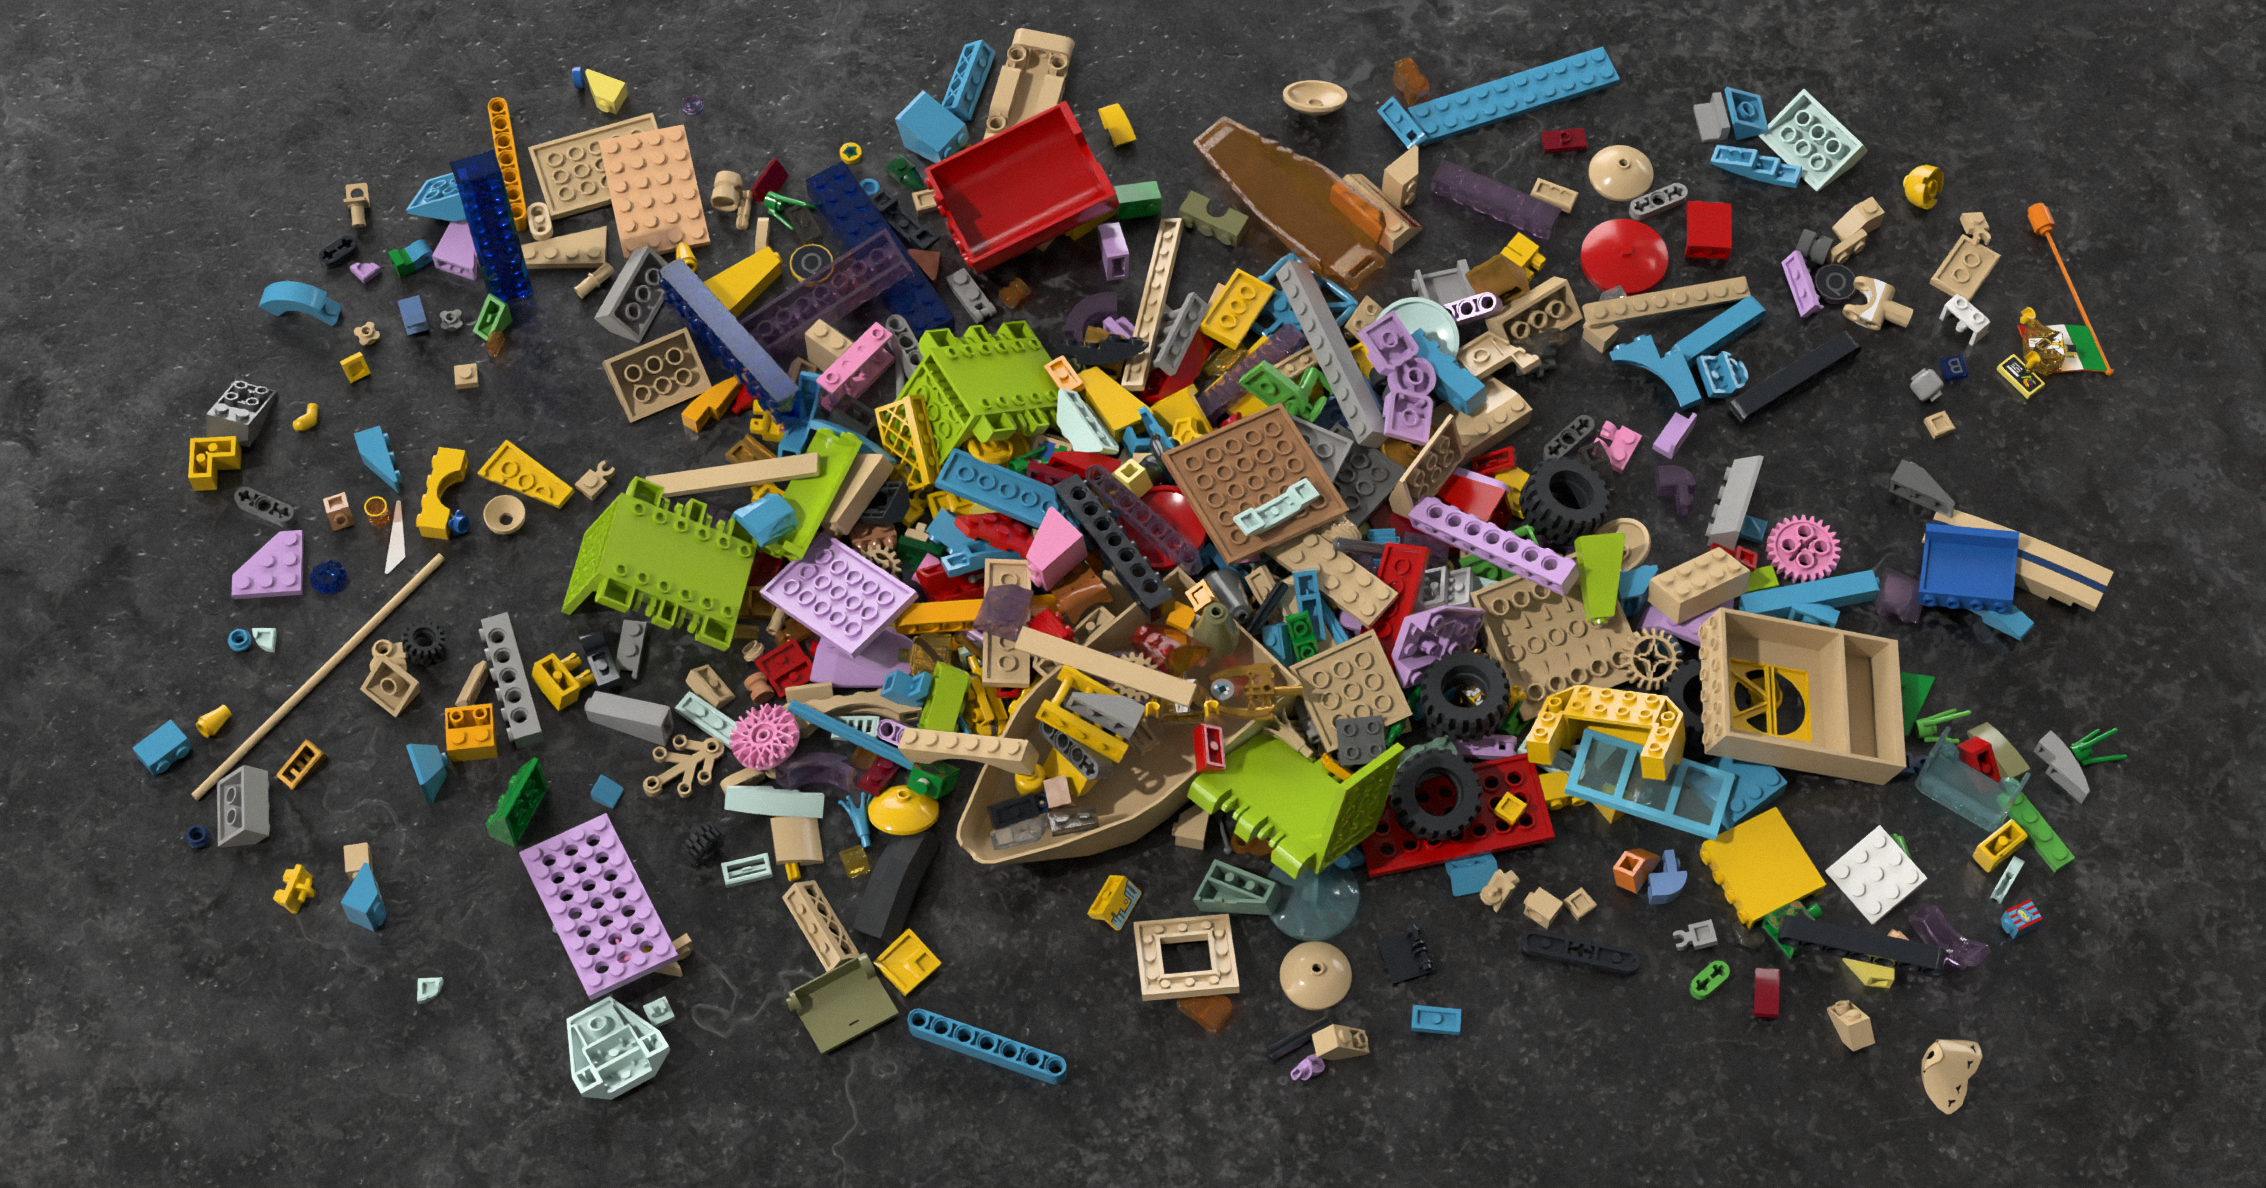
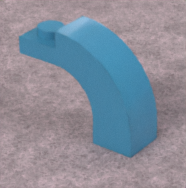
(300, 297)

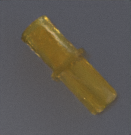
(745, 631)

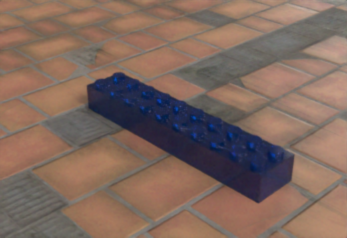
(857, 219)
(491, 225)
(732, 344)

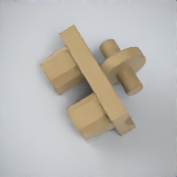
(1499, 889)

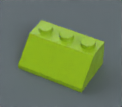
(945, 698)

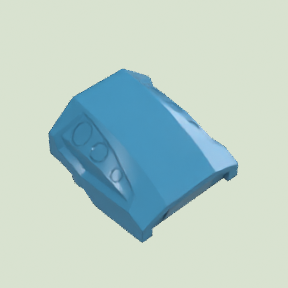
(767, 519)

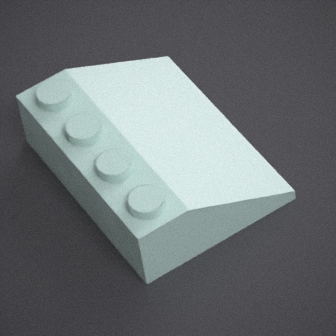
(1813, 139)

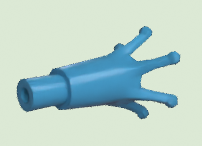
(860, 818)

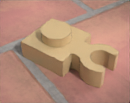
(1976, 224)
(595, 482)

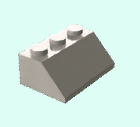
(243, 807)

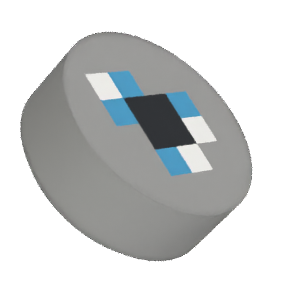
(1222, 690)

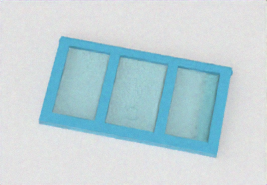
(1611, 775)

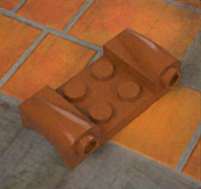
(1079, 591)

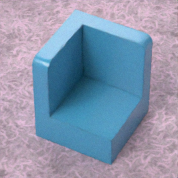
(1135, 444)

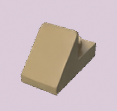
(683, 947)

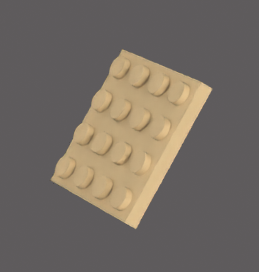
(1349, 683)

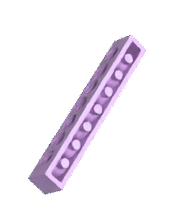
(1425, 519)

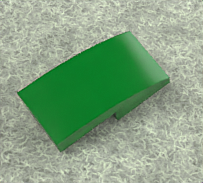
(1302, 635)

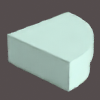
(265, 638)
(428, 989)

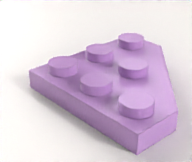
(273, 569)

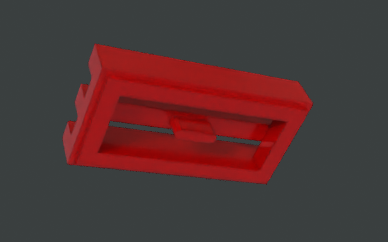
(1495, 466)

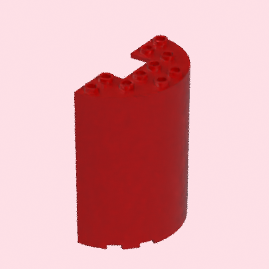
(1020, 188)

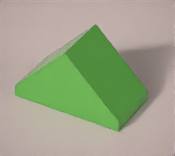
(493, 316)

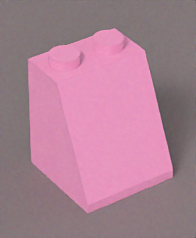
(1054, 550)

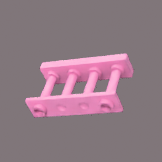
(857, 367)

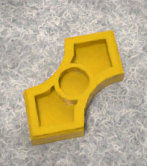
(1185, 430)

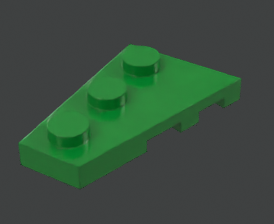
(1913, 693)

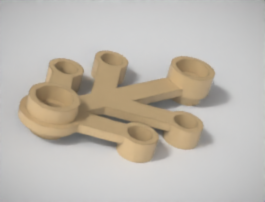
(685, 764)

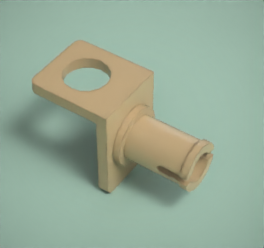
(357, 204)

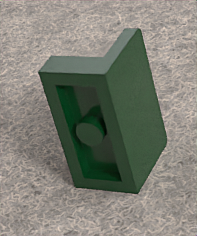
(914, 551)

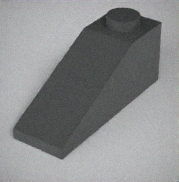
(1919, 487)

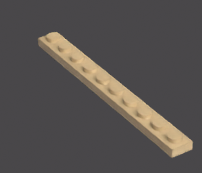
(1153, 302)

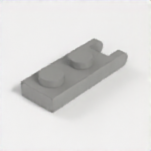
(631, 647)

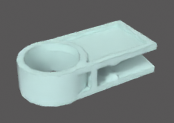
(2007, 879)

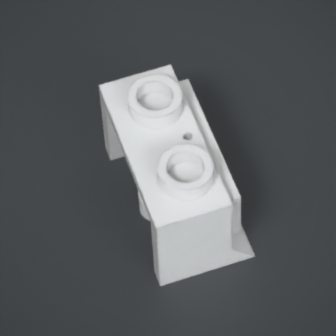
(1968, 316)

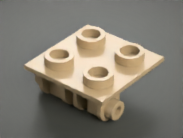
(1362, 317)

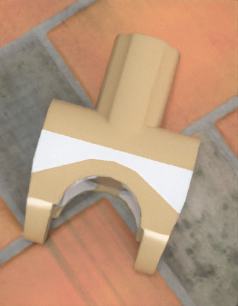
(1879, 305)

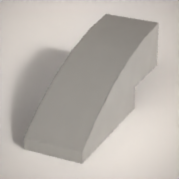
(2062, 766)

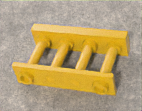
(1072, 724)

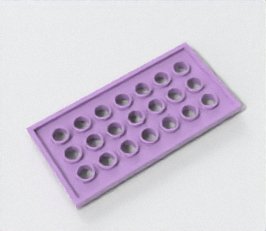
(591, 919)

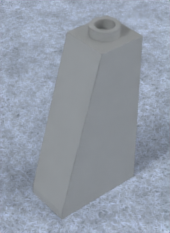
(631, 716)

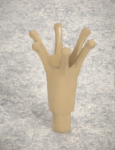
(1288, 735)

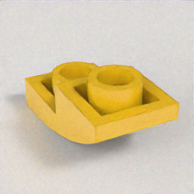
(1117, 124)

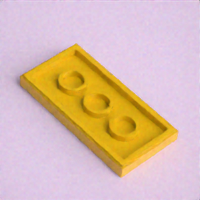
(1236, 309)

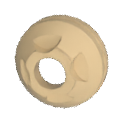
(504, 506)

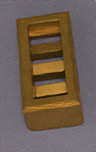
(300, 753)

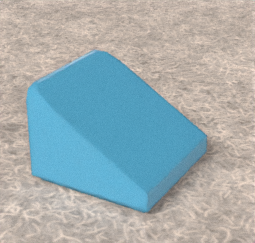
(606, 792)

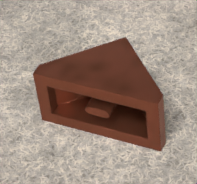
(929, 264)

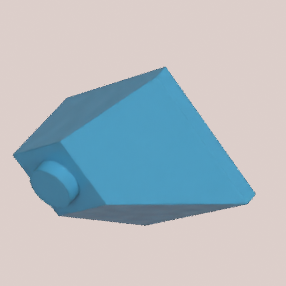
(1814, 614)
(429, 768)

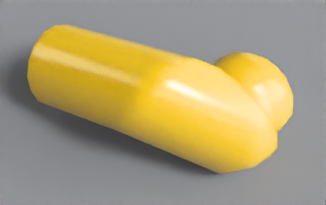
(308, 420)

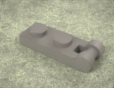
(970, 295)

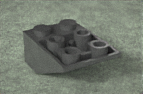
(240, 412)

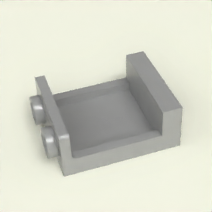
(1444, 285)

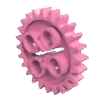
(1817, 562)

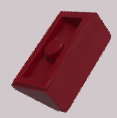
(770, 180)

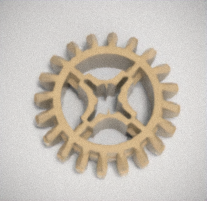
(1652, 647)

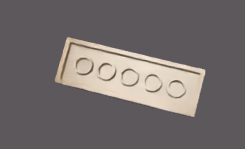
(1338, 576)
(1001, 661)

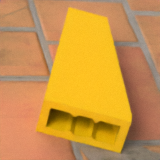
(745, 280)
(1112, 403)

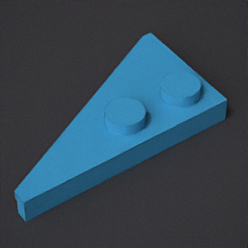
(1153, 427)

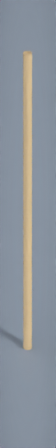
(317, 677)

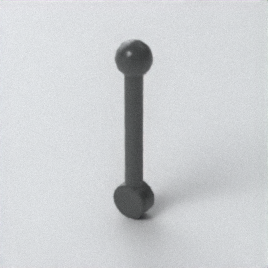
(1218, 815)

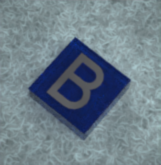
(1954, 367)

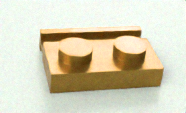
(748, 451)

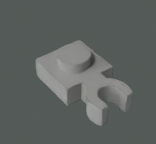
(1699, 934)

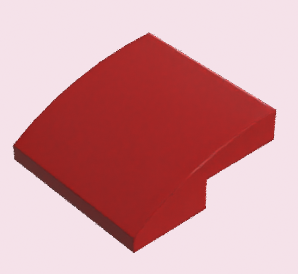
(785, 667)

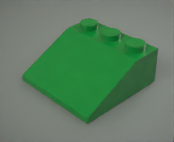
(518, 804)

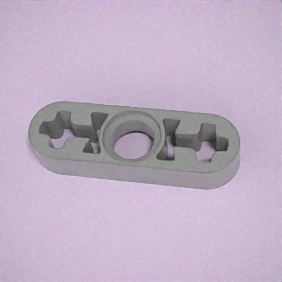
(1652, 209)

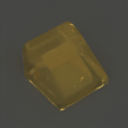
(854, 861)

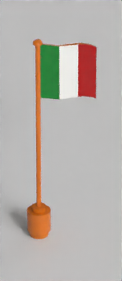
(2088, 350)

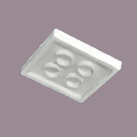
(1876, 875)

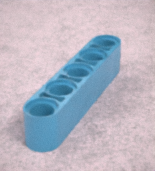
(1721, 329)

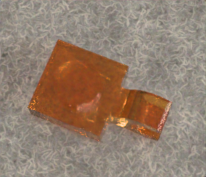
(793, 630)

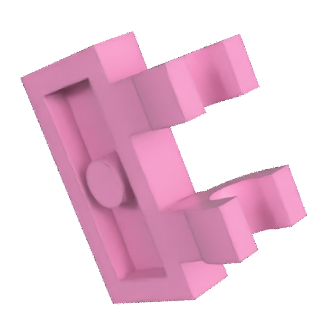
(1622, 447)

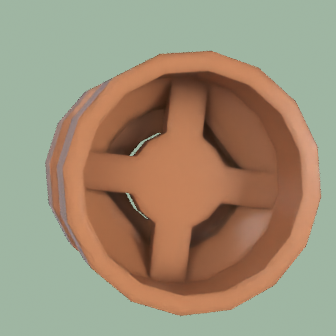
(759, 689)

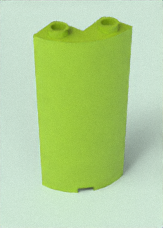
(813, 495)

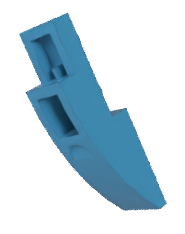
(973, 557)

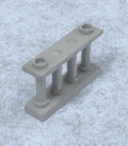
(1176, 333)

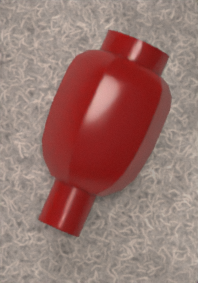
(743, 401)

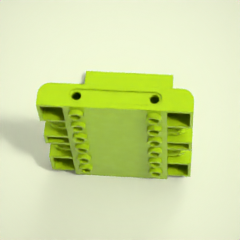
(981, 387)
(666, 563)
(1297, 801)

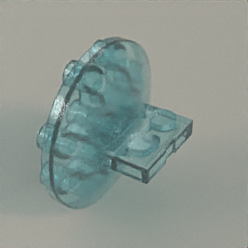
(1314, 903)

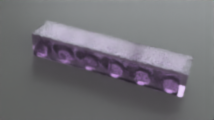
(1495, 199)

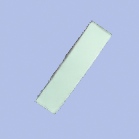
(773, 801)

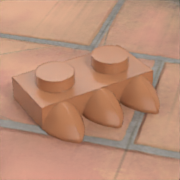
(872, 534)

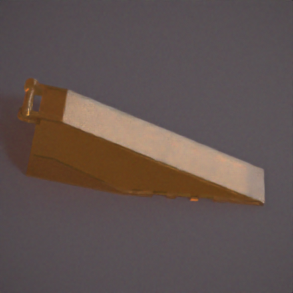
(1299, 201)

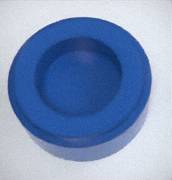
(578, 77)

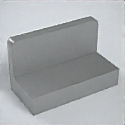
(1712, 119)

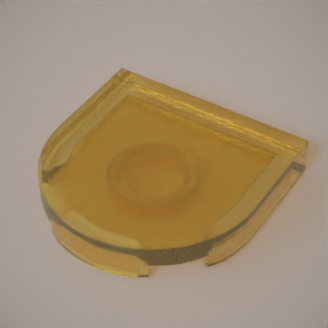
(1223, 361)

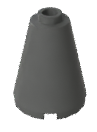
(1231, 593)

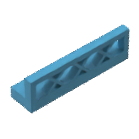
(970, 80)

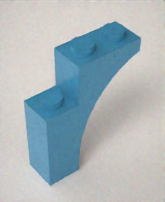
(1671, 368)
(798, 438)

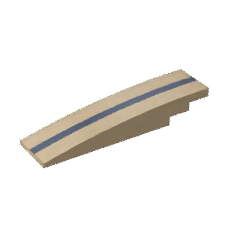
(2044, 567)

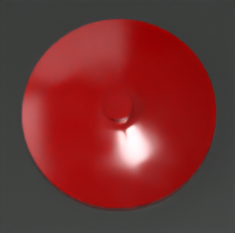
(1624, 255)
(1175, 510)

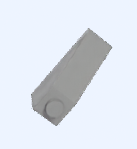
(1110, 711)

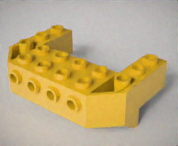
(1627, 715)

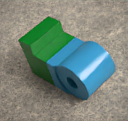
(411, 257)

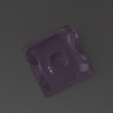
(1899, 596)

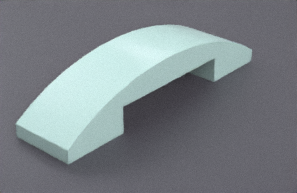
(1277, 510)

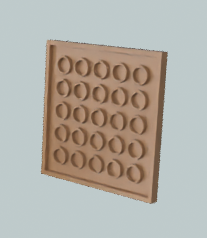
(1245, 469)

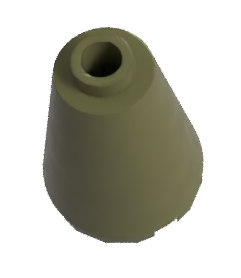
(1217, 631)

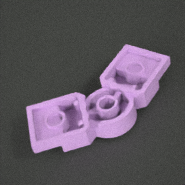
(1393, 354)

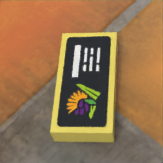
(2014, 371)

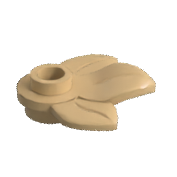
(394, 653)

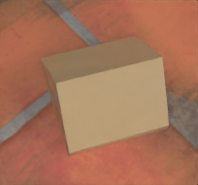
(390, 686)

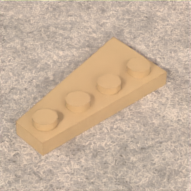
(574, 250)

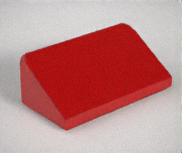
(1209, 748)

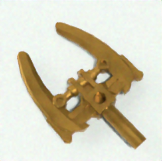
(1263, 691)

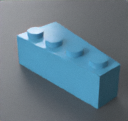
(1452, 383)

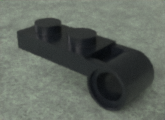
(600, 659)

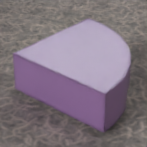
(365, 271)

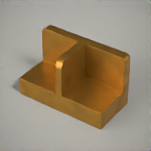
(754, 605)

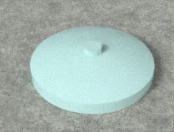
(1430, 317)

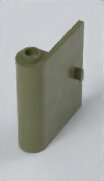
(842, 1003)

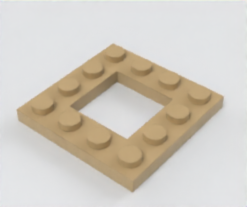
(1159, 986)

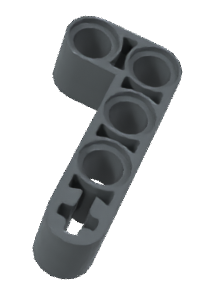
(1085, 759)

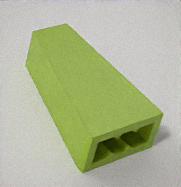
(1599, 570)

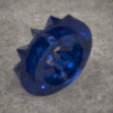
(333, 583)

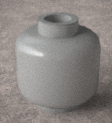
(1927, 385)

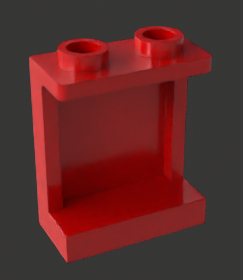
(1708, 230)

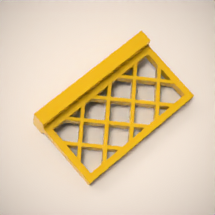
(921, 441)

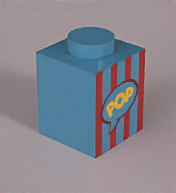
(2021, 919)

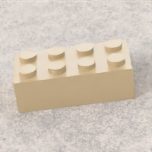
(1698, 585)

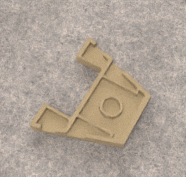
(1491, 353)

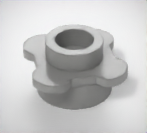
(451, 325)

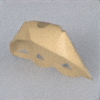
(1949, 1070)

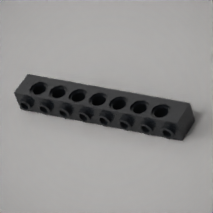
(1115, 548)

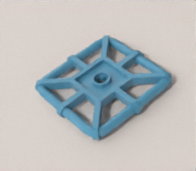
(1280, 308)

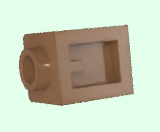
(338, 511)

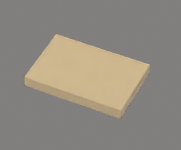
(1965, 268)

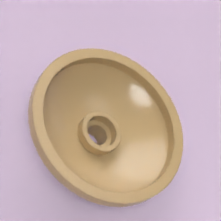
(1315, 97)
(1619, 181)
(1636, 543)
(1311, 988)

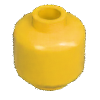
(1031, 783)

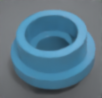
(237, 635)

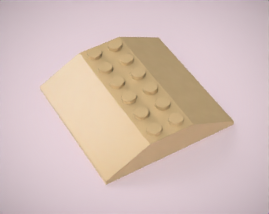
(1547, 642)

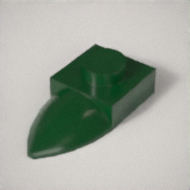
(904, 172)

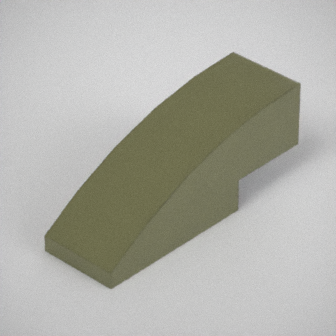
(2007, 757)

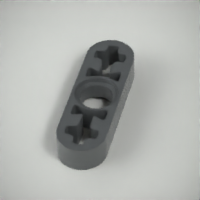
(1571, 430)
(269, 515)

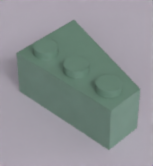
(1236, 891)

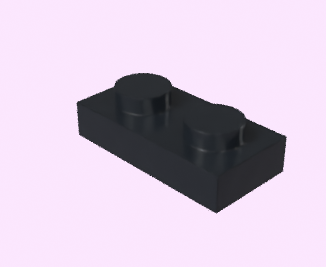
(1013, 810)

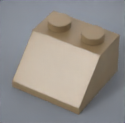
(1401, 178)

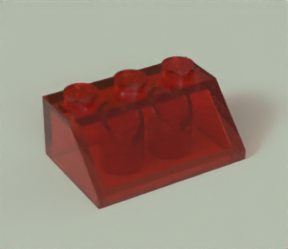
(1168, 648)

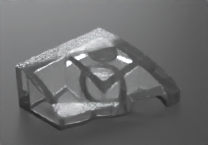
(1020, 832)

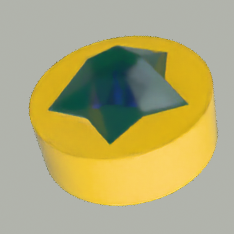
(850, 153)

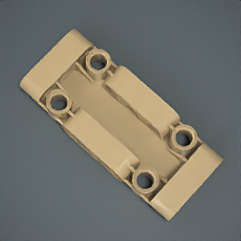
(1032, 81)

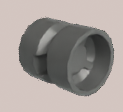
(1814, 246)

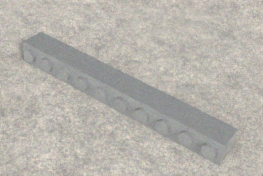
(1332, 353)

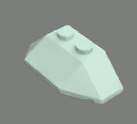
(1082, 425)

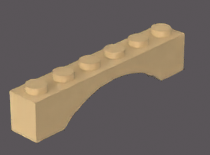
(858, 703)
(1005, 753)

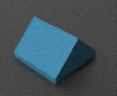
(1746, 113)

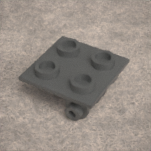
(1360, 739)

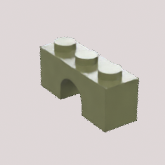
(1227, 229)

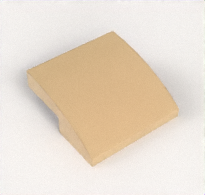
(796, 840)

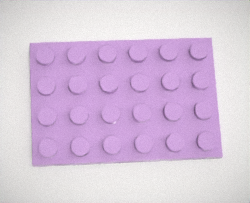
(839, 595)

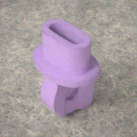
(1308, 1067)

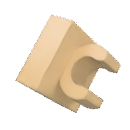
(919, 533)

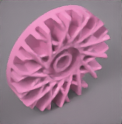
(765, 737)

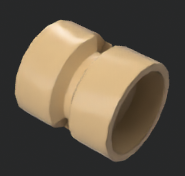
(726, 191)

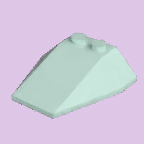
(612, 1049)

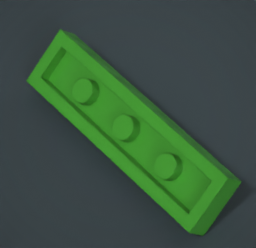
(2040, 834)

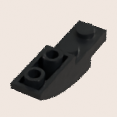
(1110, 349)

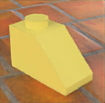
(606, 91)

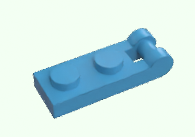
(1402, 123)

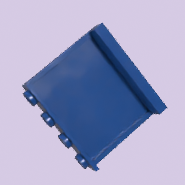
(1968, 568)

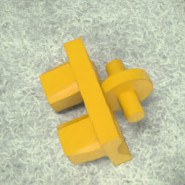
(297, 889)

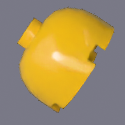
(1923, 185)

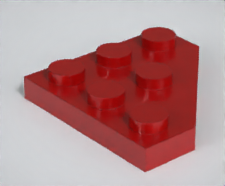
(998, 529)

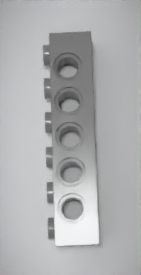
(522, 733)

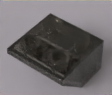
(855, 417)

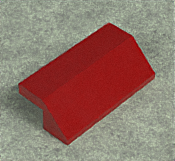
(941, 588)

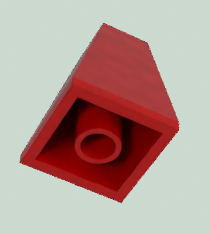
(1477, 498)

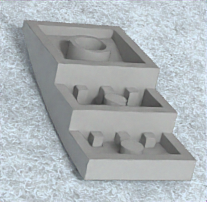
(1445, 588)

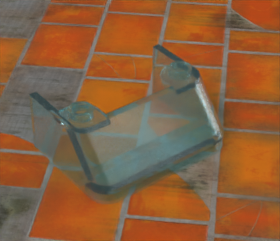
(1966, 789)

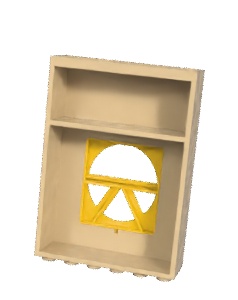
(1846, 687)

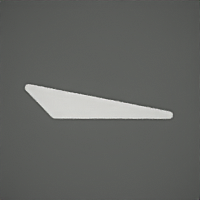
(396, 547)

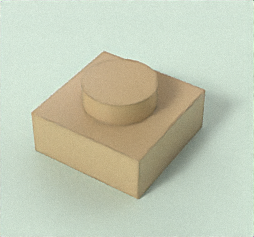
(466, 376)

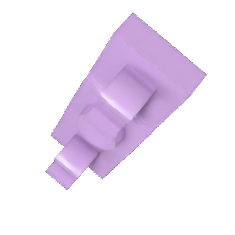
(1801, 284)

